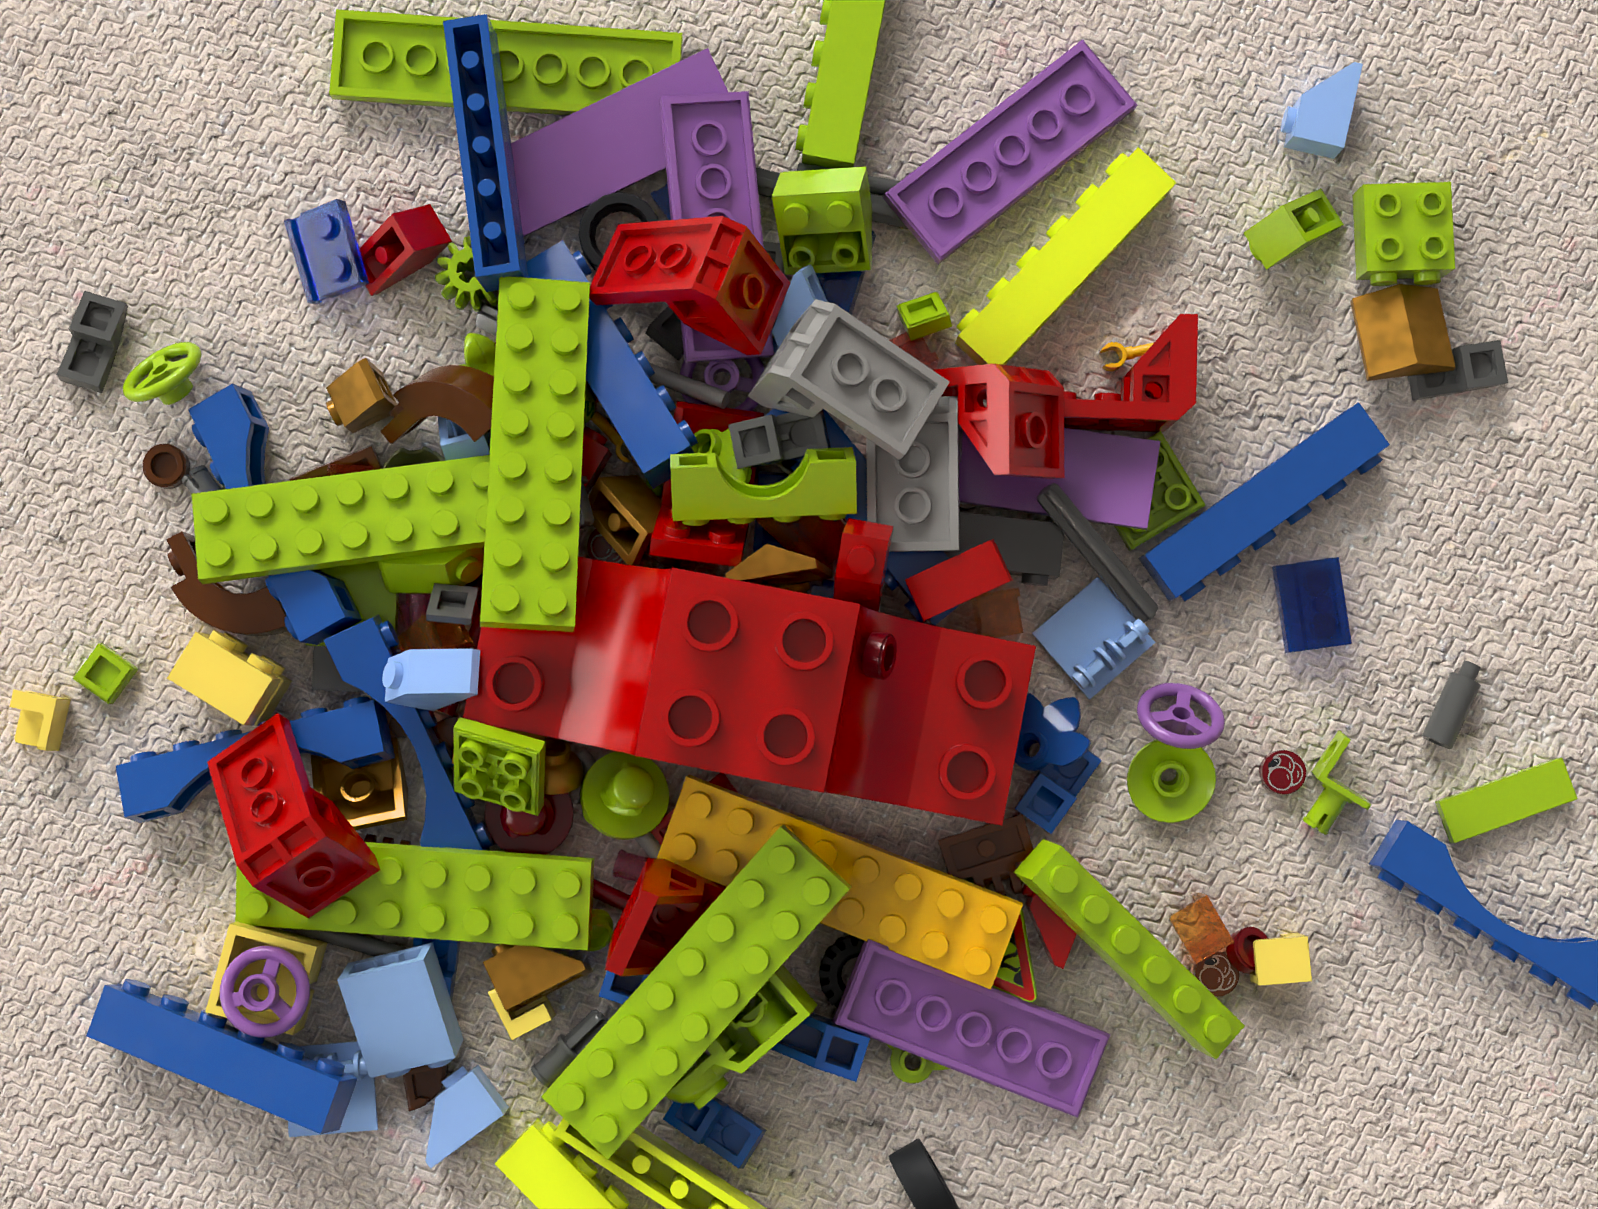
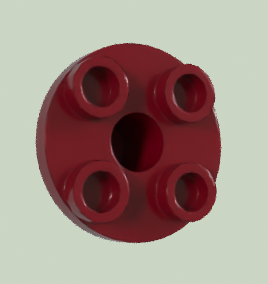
(528, 832)

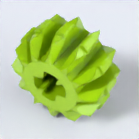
(456, 282)

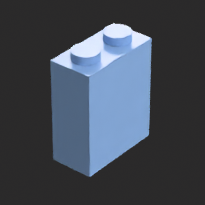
(401, 1011)

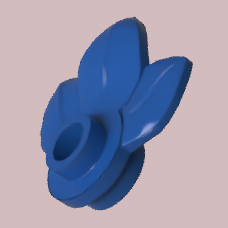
(1055, 732)

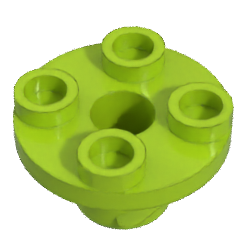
(624, 795)

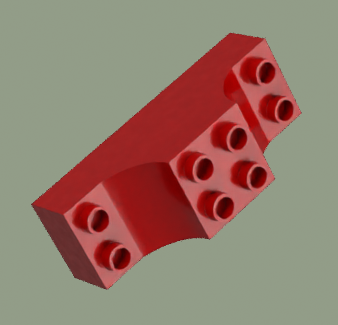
(765, 689)

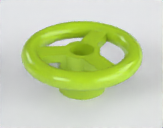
(166, 378)

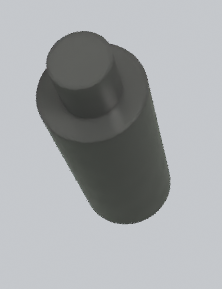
(1453, 706)

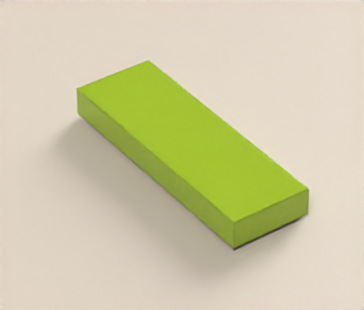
(1506, 800)

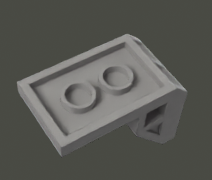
(854, 375)
(921, 488)

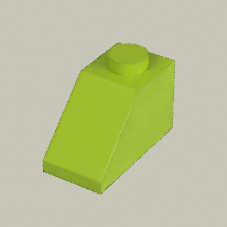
(1292, 228)
(420, 572)

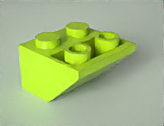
(824, 219)

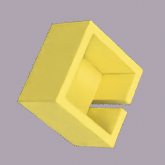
(229, 678)
(244, 937)

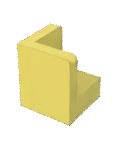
(40, 719)
(1281, 960)
(524, 1019)

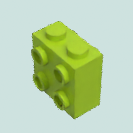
(1403, 232)

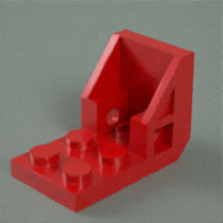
(705, 272)
(1164, 371)
(1023, 417)
(719, 539)
(280, 828)
(657, 916)

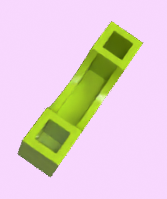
(819, 486)

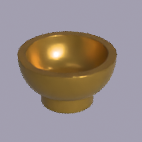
(562, 768)

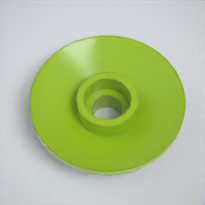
(1172, 799)

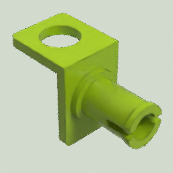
(1335, 793)

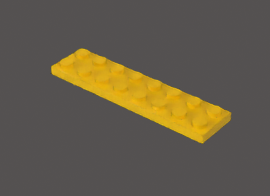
(890, 898)

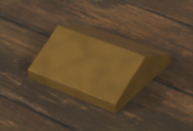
(1402, 332)
(779, 568)
(365, 794)

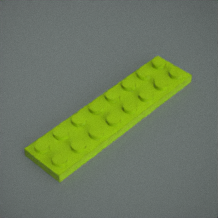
(542, 64)
(535, 455)
(340, 519)
(451, 897)
(696, 991)

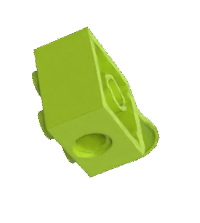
(751, 1034)

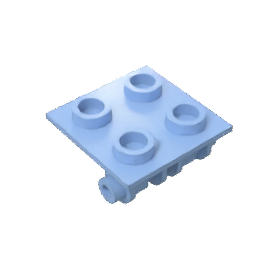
(1093, 637)
(362, 1108)

